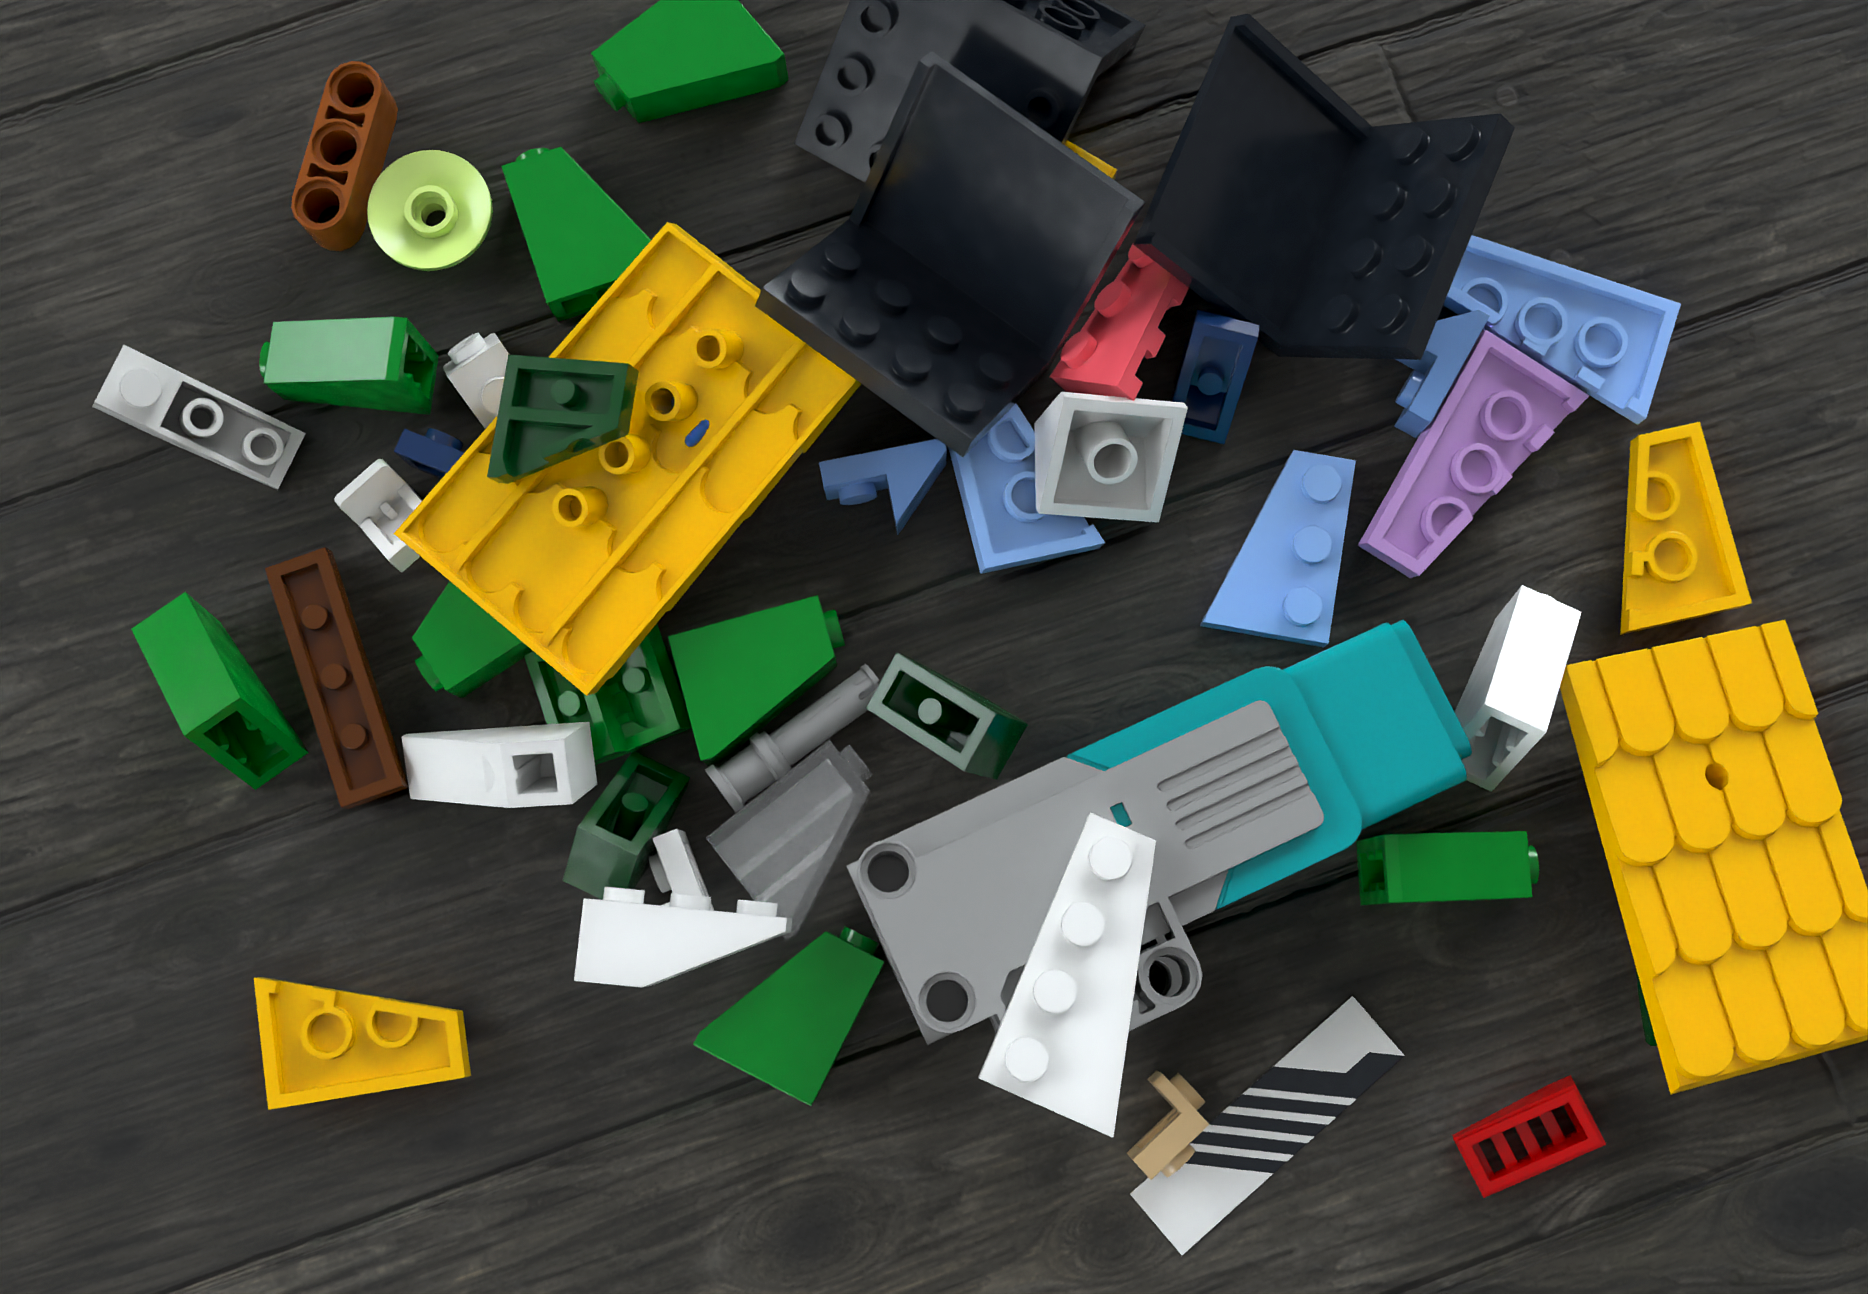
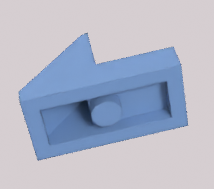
(1437, 369)
(903, 470)

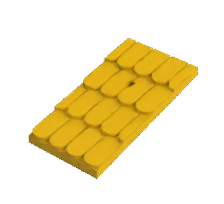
(617, 535)
(1725, 850)

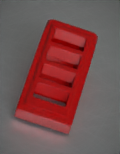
(1561, 1150)

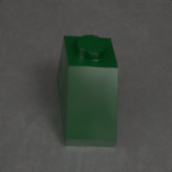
(946, 717)
(618, 831)

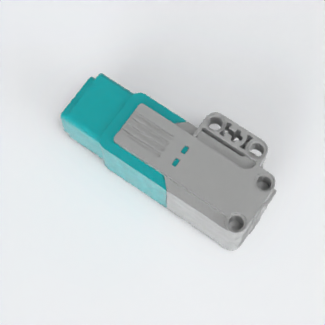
(1226, 785)

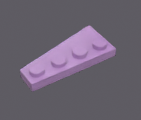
(1479, 436)

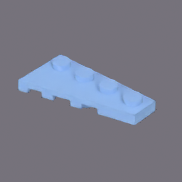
(1569, 321)

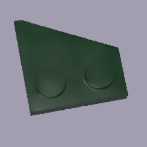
(557, 412)

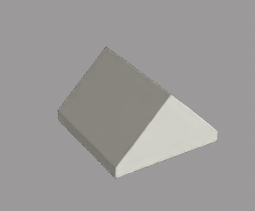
(1106, 456)

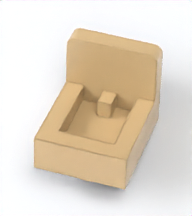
(1167, 1143)

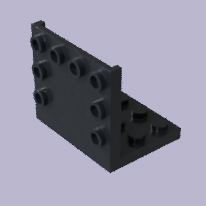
(1023, 51)
(1311, 215)
(956, 259)

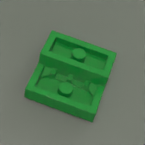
(628, 711)

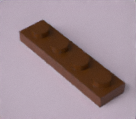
(336, 678)

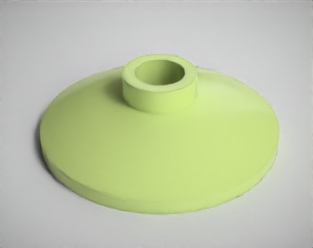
(413, 190)

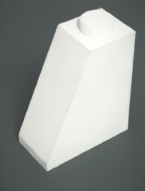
(1515, 684)

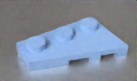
(1000, 501)
(1292, 556)

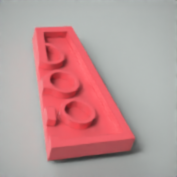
(1120, 330)

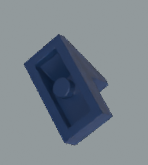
(1213, 373)

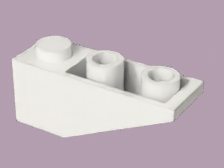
(197, 418)
(502, 765)
(651, 943)

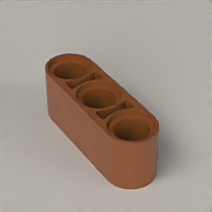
(336, 130)

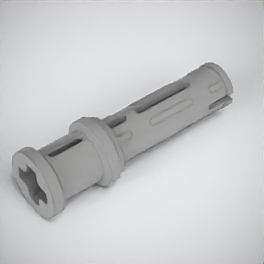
(773, 754)

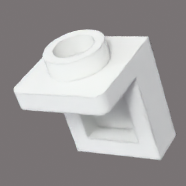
(479, 374)
(379, 505)

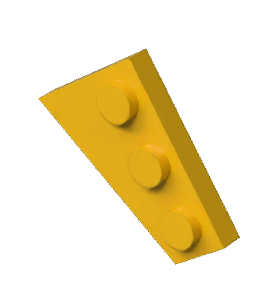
(1677, 534)
(351, 1043)

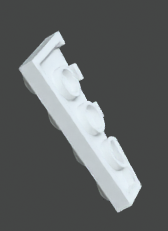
(1075, 996)

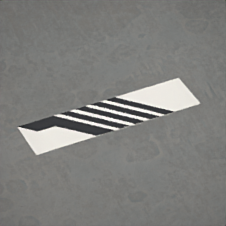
(1269, 1124)

